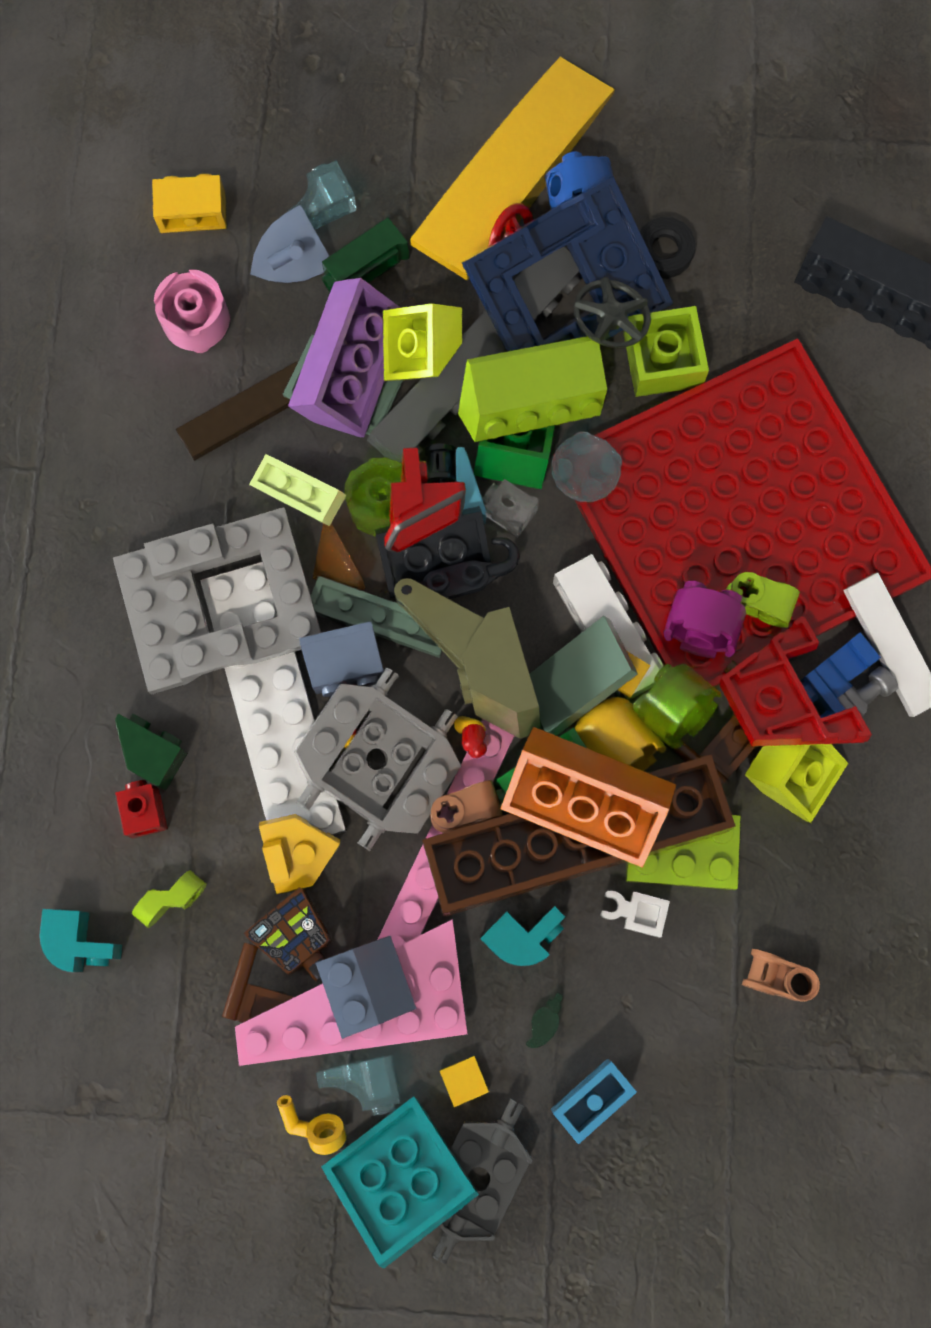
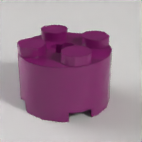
(705, 620)

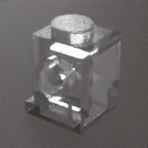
(511, 518)

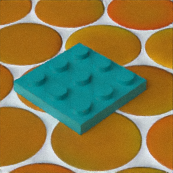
(399, 1182)

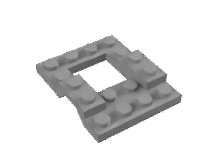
(168, 609)

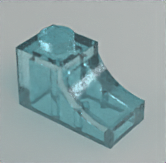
(327, 195)
(370, 1081)

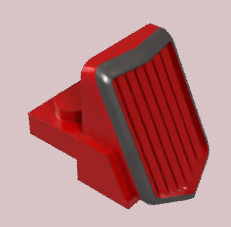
(419, 506)

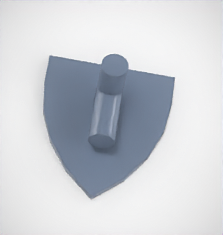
(289, 250)

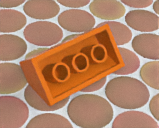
(588, 797)

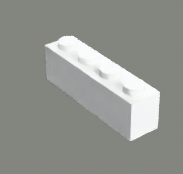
(589, 597)

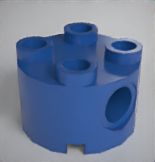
(575, 176)

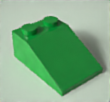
(516, 457)

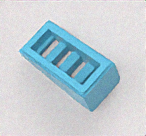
(465, 474)

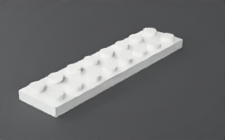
(269, 702)

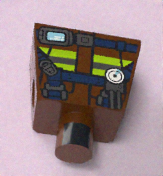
(292, 935)

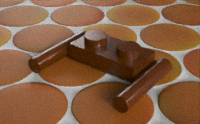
(727, 748)
(246, 999)

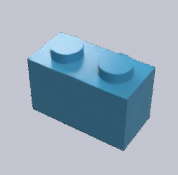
(593, 1101)

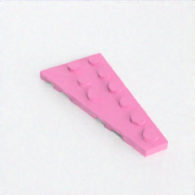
(308, 1027)

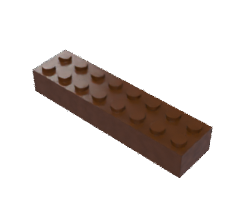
(519, 856)

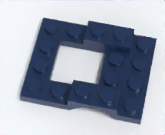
(603, 245)

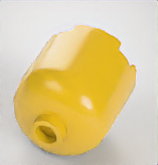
(619, 733)

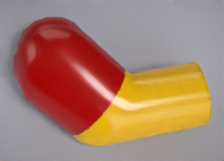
(473, 735)

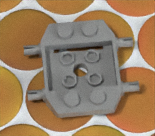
(398, 737)

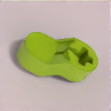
(156, 903)

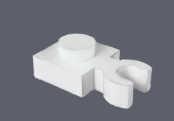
(642, 913)

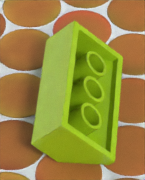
(532, 388)

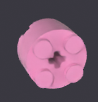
(192, 310)

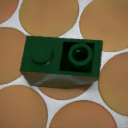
(148, 754)

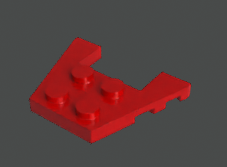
(774, 703)

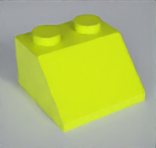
(420, 340)
(797, 775)

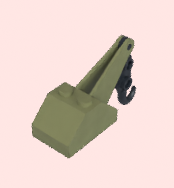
(484, 649)

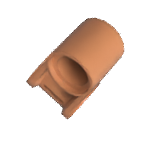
(472, 806)
(778, 977)

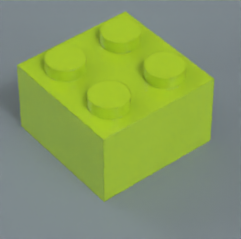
(669, 354)

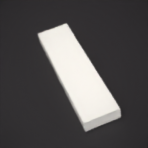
(892, 642)

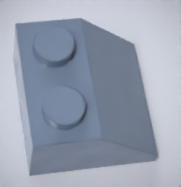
(342, 657)
(366, 986)

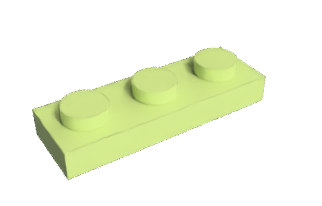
(298, 490)

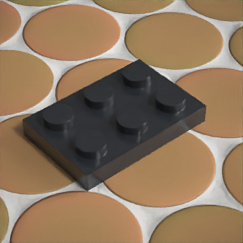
(450, 546)

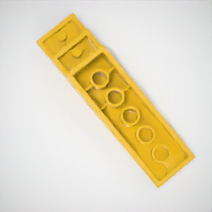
(512, 164)

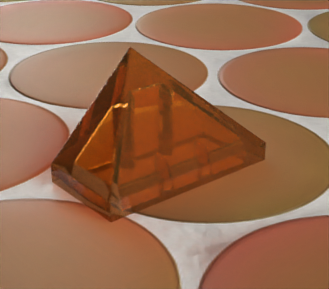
(335, 562)

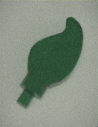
(545, 1022)

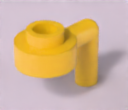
(324, 1132)

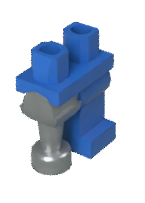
(830, 681)

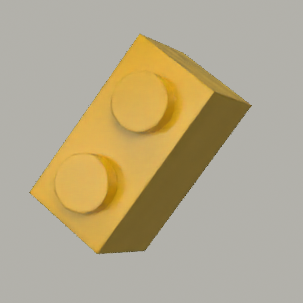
(189, 203)

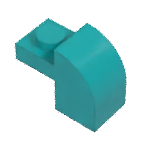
(65, 945)
(516, 945)

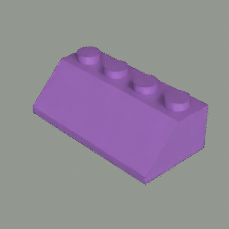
(344, 360)

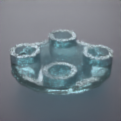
(586, 467)

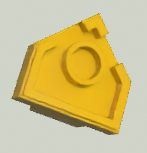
(295, 851)

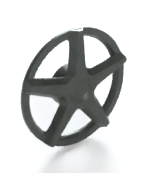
(611, 313)

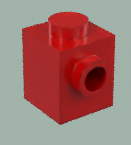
(141, 809)

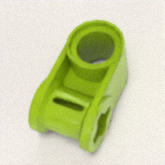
(767, 599)

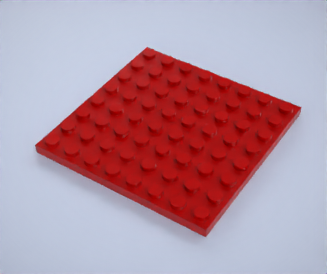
(749, 481)

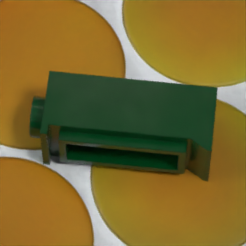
(367, 255)

